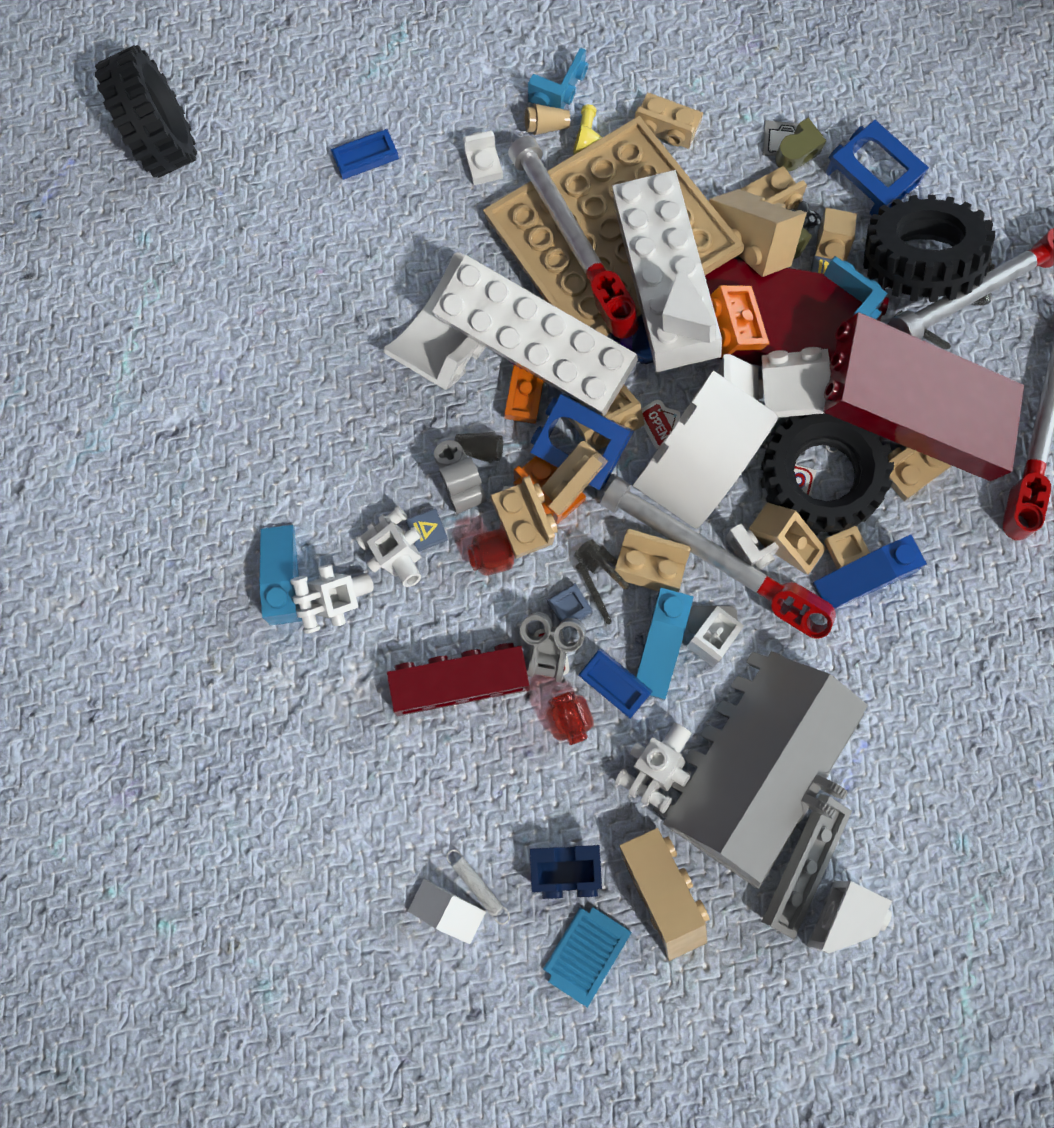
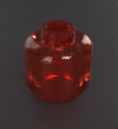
(490, 553)
(569, 717)

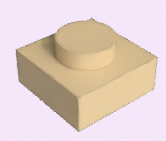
(846, 547)

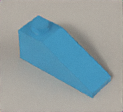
(277, 568)
(664, 641)

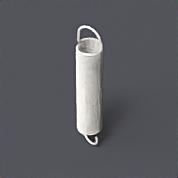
(478, 887)

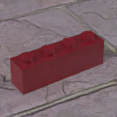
(458, 680)

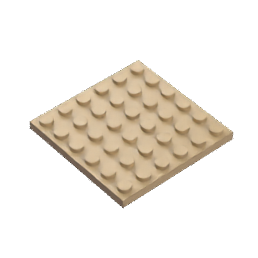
(587, 189)

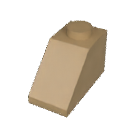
(791, 533)

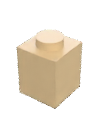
(836, 234)

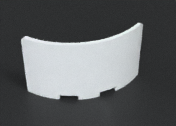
(432, 345)
(706, 450)

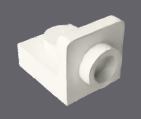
(482, 157)
(745, 547)

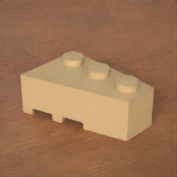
(764, 228)
(666, 893)

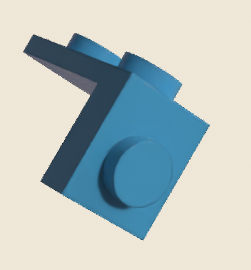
(557, 95)
(857, 285)

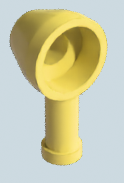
(586, 135)

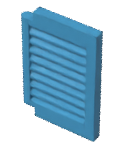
(586, 954)

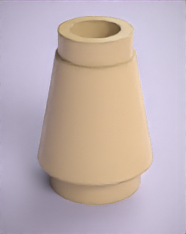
(546, 119)

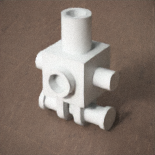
(393, 547)
(328, 596)
(659, 764)

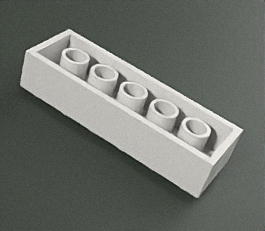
(658, 247)
(535, 335)

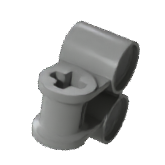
(459, 476)
(550, 650)

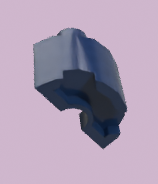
(566, 870)

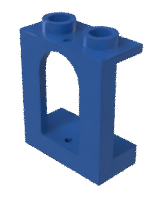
(845, 161)
(567, 407)

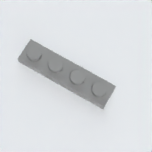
(806, 869)

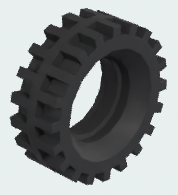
(145, 111)
(928, 271)
(861, 448)

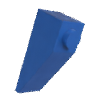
(871, 572)

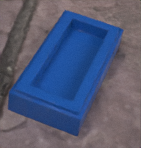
(364, 154)
(615, 683)

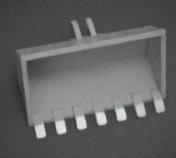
(765, 765)

